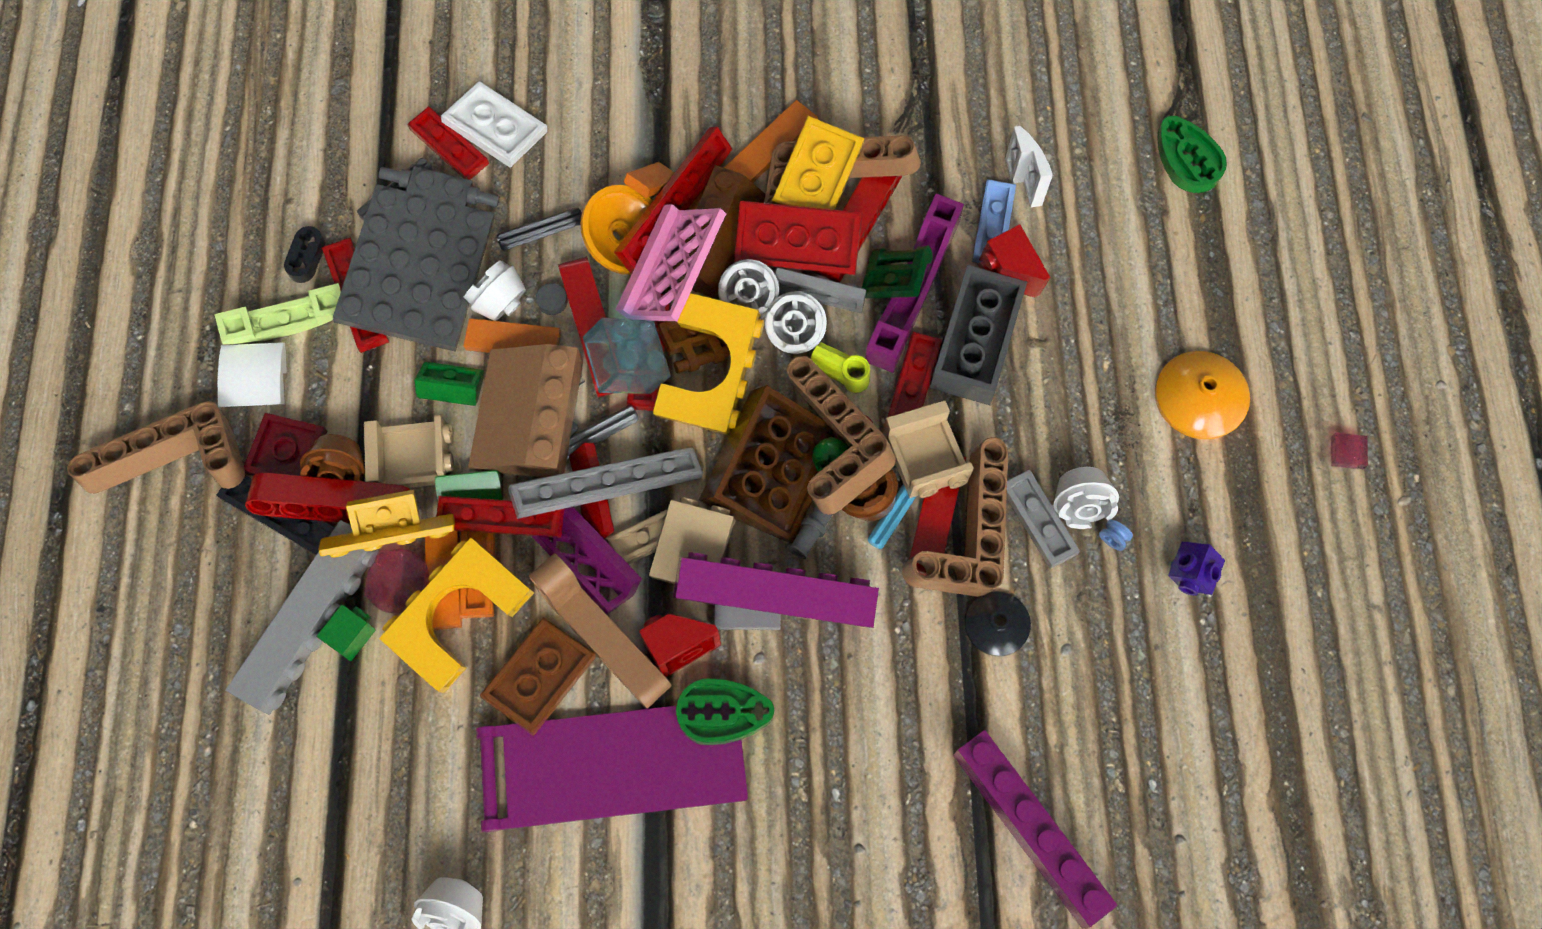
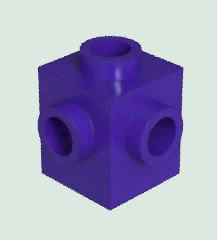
(1196, 568)

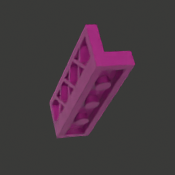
(599, 555)

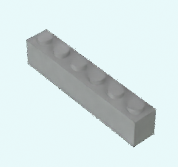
(293, 631)

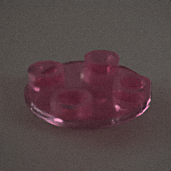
(394, 579)

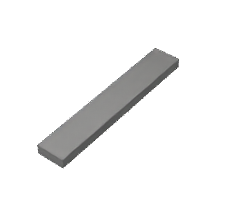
(604, 482)

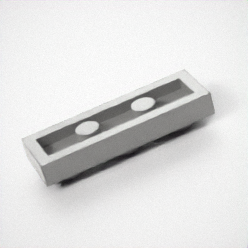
(843, 296)
(1040, 519)

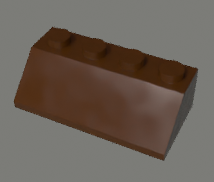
(722, 191)

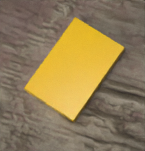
(818, 166)

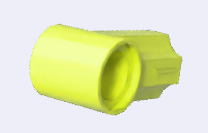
(839, 366)

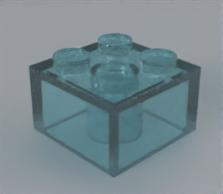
(626, 356)

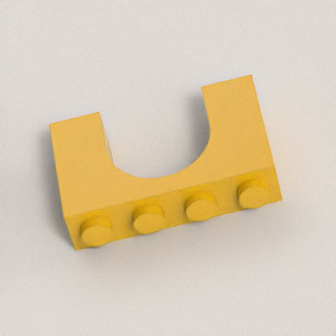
(717, 407)
(412, 633)

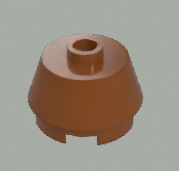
(333, 458)
(876, 500)

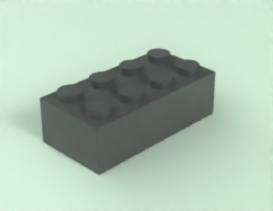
(978, 335)

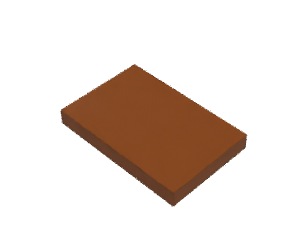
(538, 676)

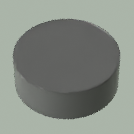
(551, 299)

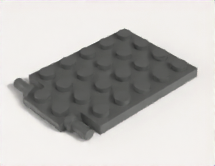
(417, 258)

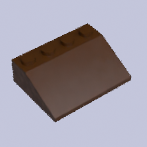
(768, 464)

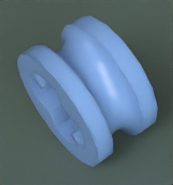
(1115, 535)

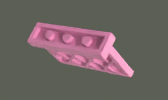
(662, 252)

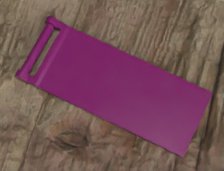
(607, 768)

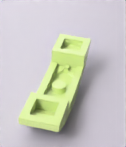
(278, 320)

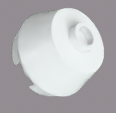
(749, 285)
(496, 292)
(795, 322)
(1085, 497)
(449, 905)

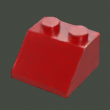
(1015, 257)
(678, 641)

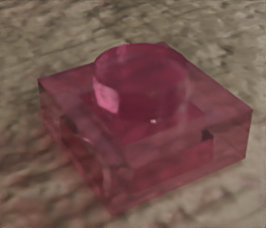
(1349, 451)

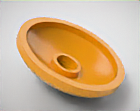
(610, 211)
(1194, 408)

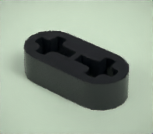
(309, 255)

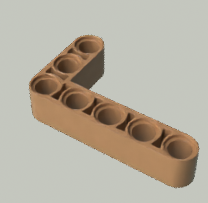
(877, 158)
(828, 402)
(162, 442)
(977, 531)
(620, 655)

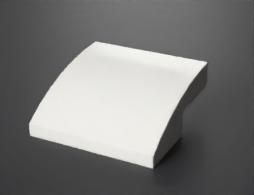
(1028, 165)
(251, 374)

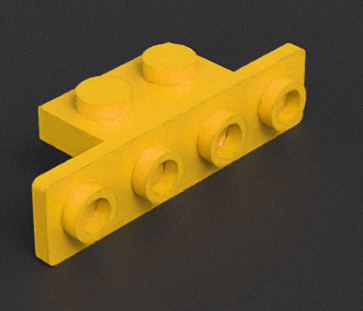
(385, 521)

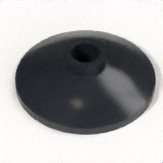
(990, 637)

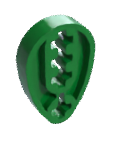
(1179, 166)
(717, 693)

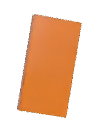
(648, 179)

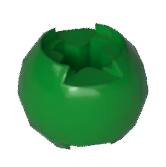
(827, 451)

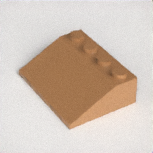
(527, 410)

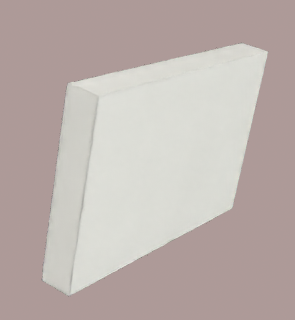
(494, 124)

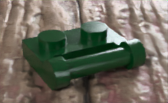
(896, 280)

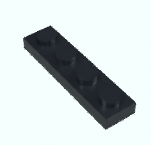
(299, 531)

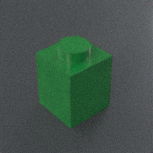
(347, 631)

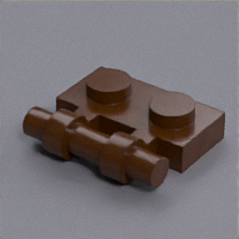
(684, 340)

